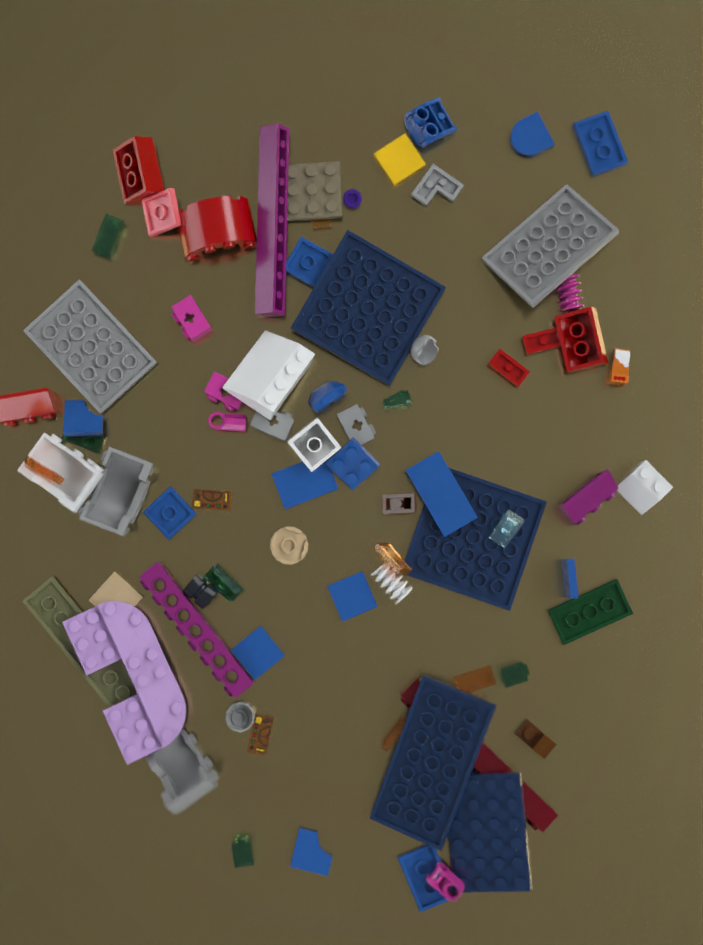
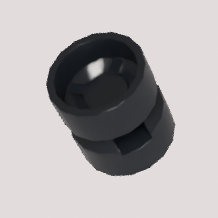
(200, 591)

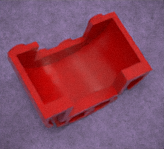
(216, 224)

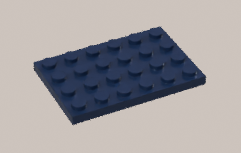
(491, 835)

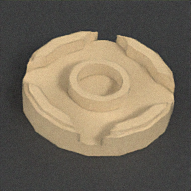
(289, 545)

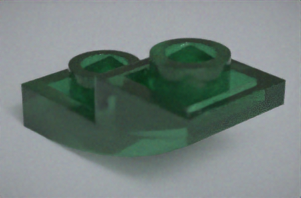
(107, 235)
(90, 443)

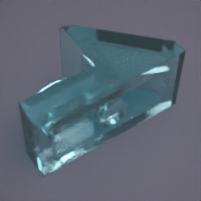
(506, 528)

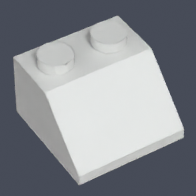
(314, 444)
(644, 487)

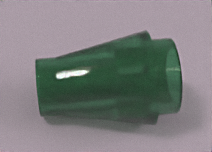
(398, 400)

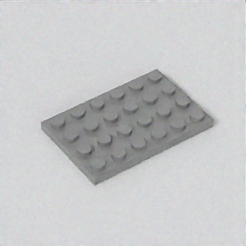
(550, 245)
(90, 346)

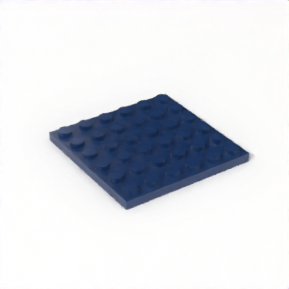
(368, 307)
(467, 557)

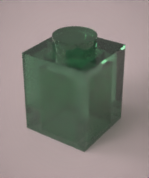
(514, 673)
(243, 851)

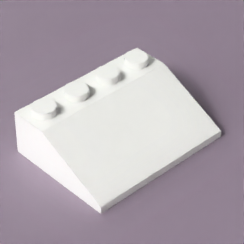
(269, 373)

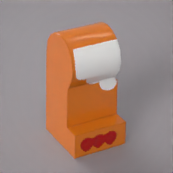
(619, 367)

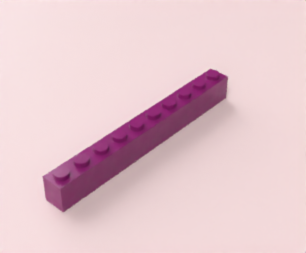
(272, 220)

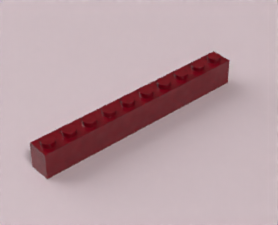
(536, 809)

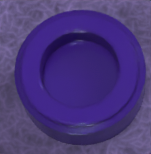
(352, 199)

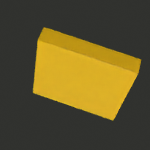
(399, 159)

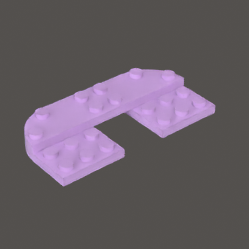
(159, 709)

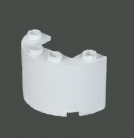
(78, 474)

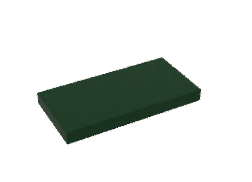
(590, 611)

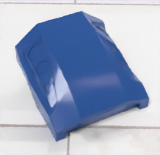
(428, 122)
(325, 394)

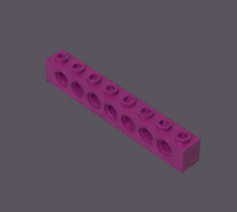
(148, 580)

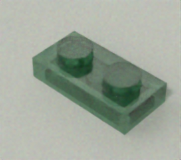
(223, 583)

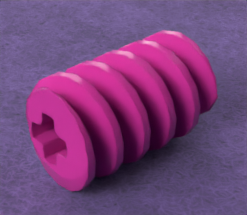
(569, 294)

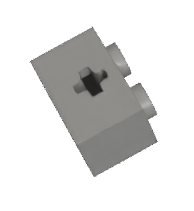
(347, 421)
(278, 431)

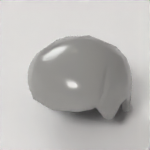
(424, 349)
(239, 717)

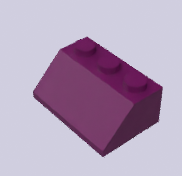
(588, 497)

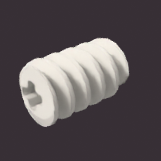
(392, 582)

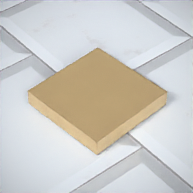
(118, 590)

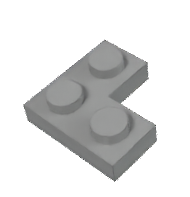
(436, 181)

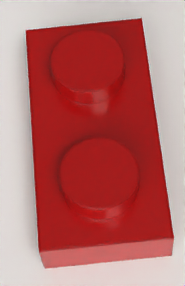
(541, 341)
(508, 367)

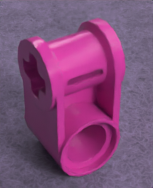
(444, 882)

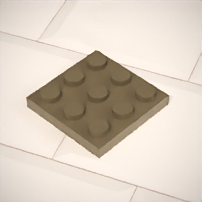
(314, 191)

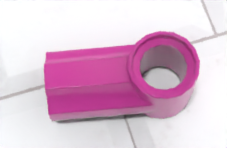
(230, 422)

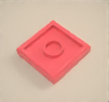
(161, 212)

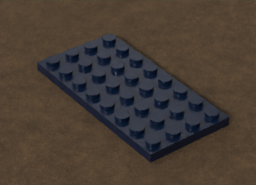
(433, 762)

